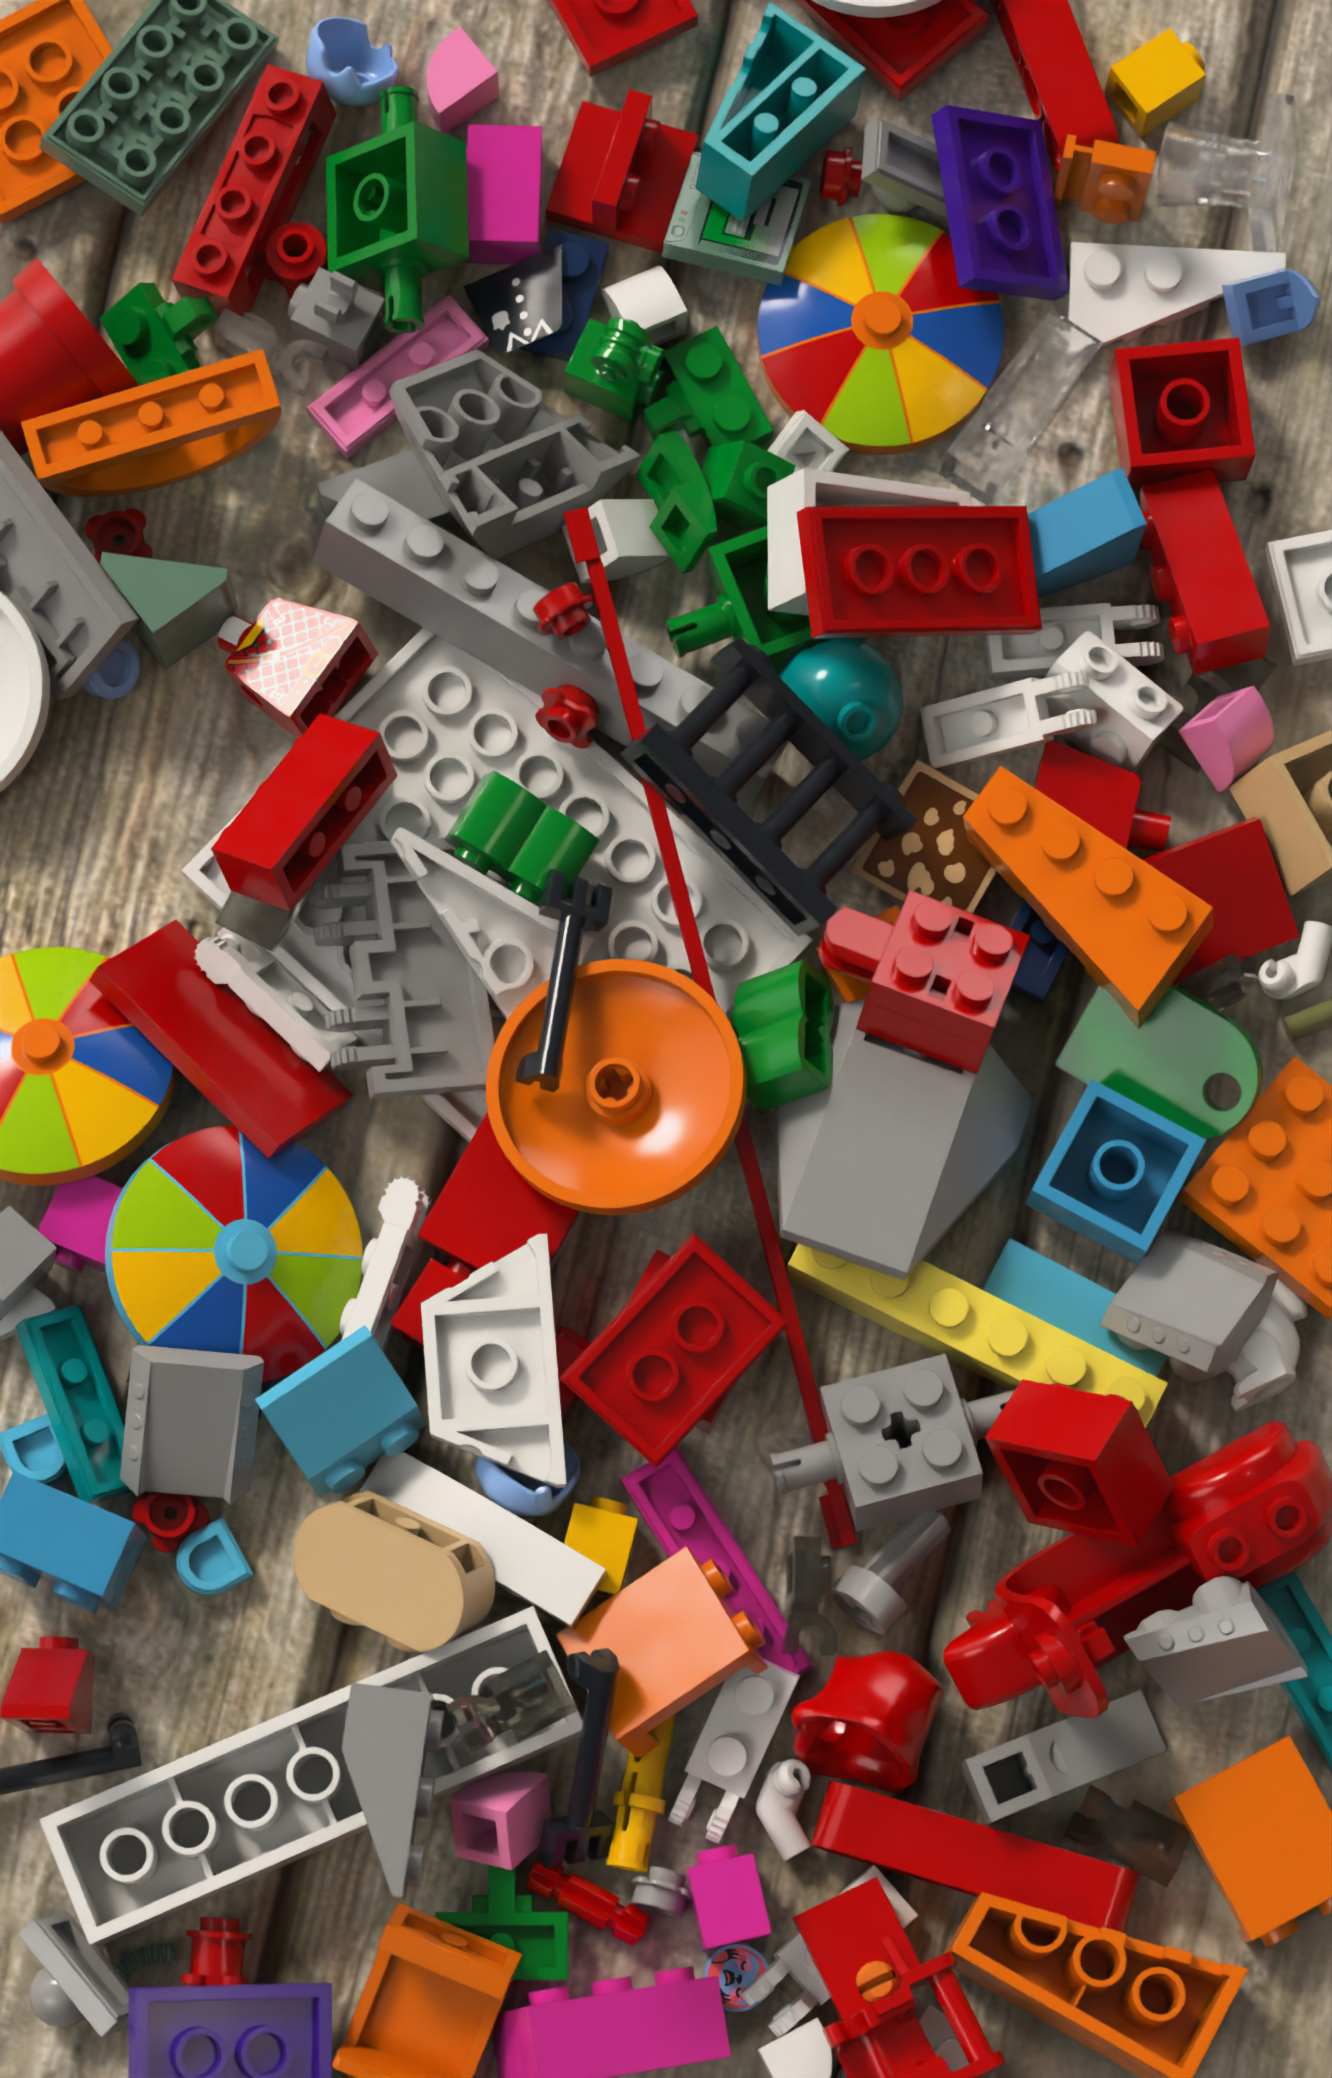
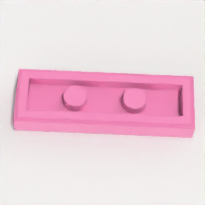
(361, 402)

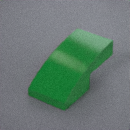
(683, 498)

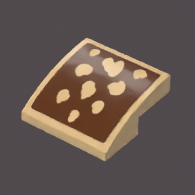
(934, 853)

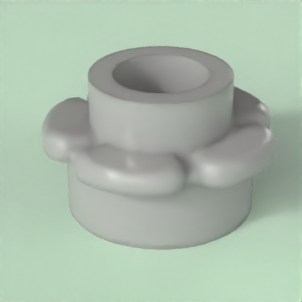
(661, 1892)

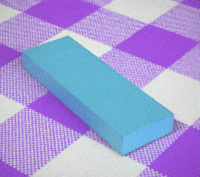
(1063, 1301)

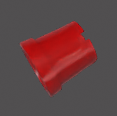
(49, 354)

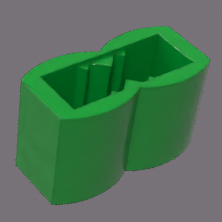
(518, 837)
(785, 1033)

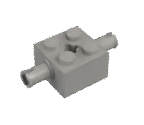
(860, 1452)

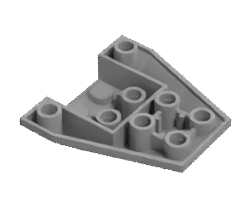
(892, 1148)

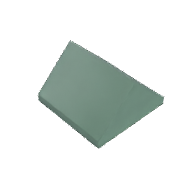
(174, 601)

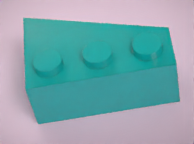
(776, 113)

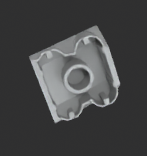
(1191, 1304)
(191, 1422)
(1216, 1645)

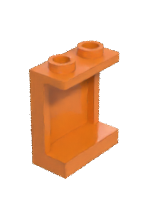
(671, 1643)
(1263, 1839)
(426, 2001)

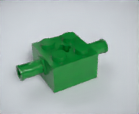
(398, 208)
(741, 607)

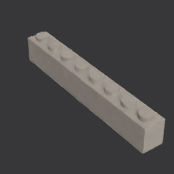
(491, 617)

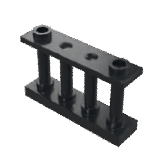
(711, 801)

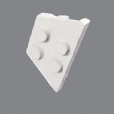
(497, 1365)

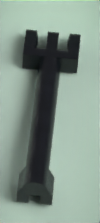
(573, 916)
(120, 1755)
(584, 1829)

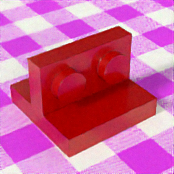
(621, 173)

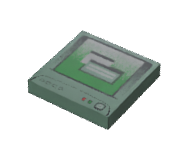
(717, 240)

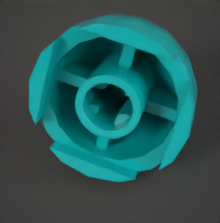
(849, 691)

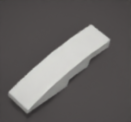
(522, 1556)

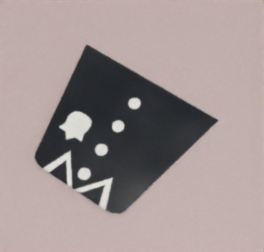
(520, 301)

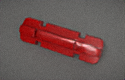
(589, 1902)

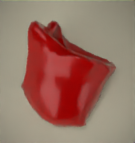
(869, 1720)

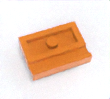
(1105, 179)

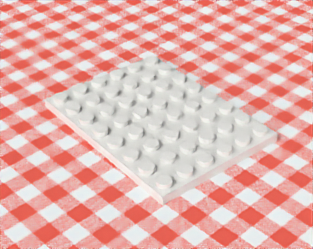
(444, 730)

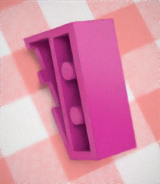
(614, 2029)

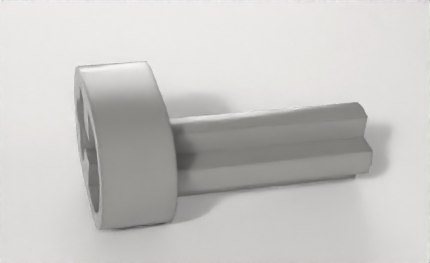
(870, 1591)

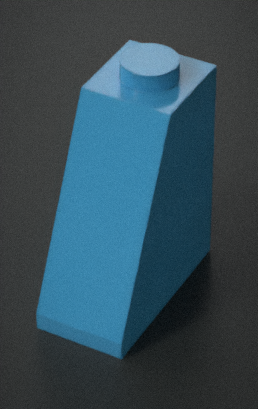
(1085, 533)

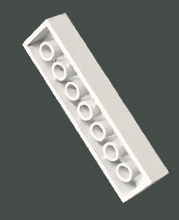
(272, 1791)

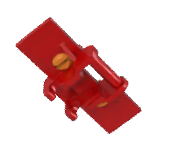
(870, 1980)

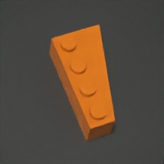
(1094, 895)
(1110, 1992)

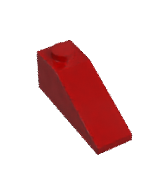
(51, 1688)

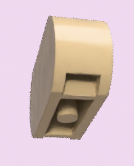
(393, 1571)

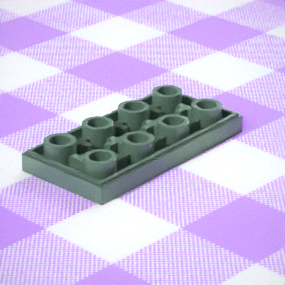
(158, 97)

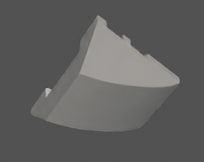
(501, 453)

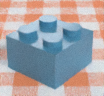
(1115, 1172)
(67, 1543)

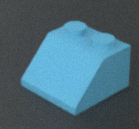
(342, 1413)

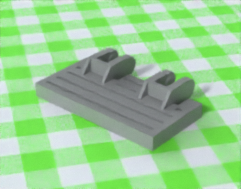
(56, 579)
(435, 1003)

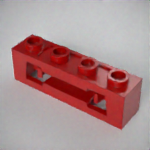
(255, 190)

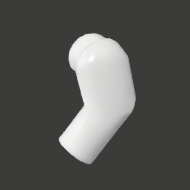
(1301, 970)
(779, 1803)

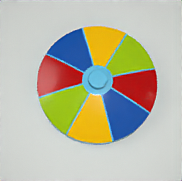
(234, 1250)

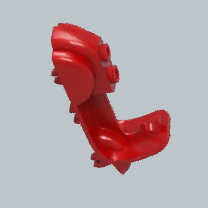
(1065, 1611)

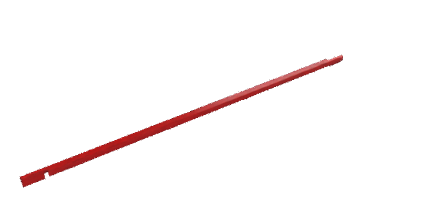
(585, 549)

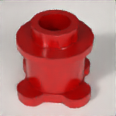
(289, 240)
(216, 1953)

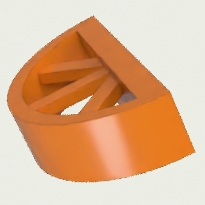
(156, 430)

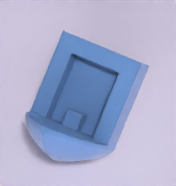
(1270, 305)

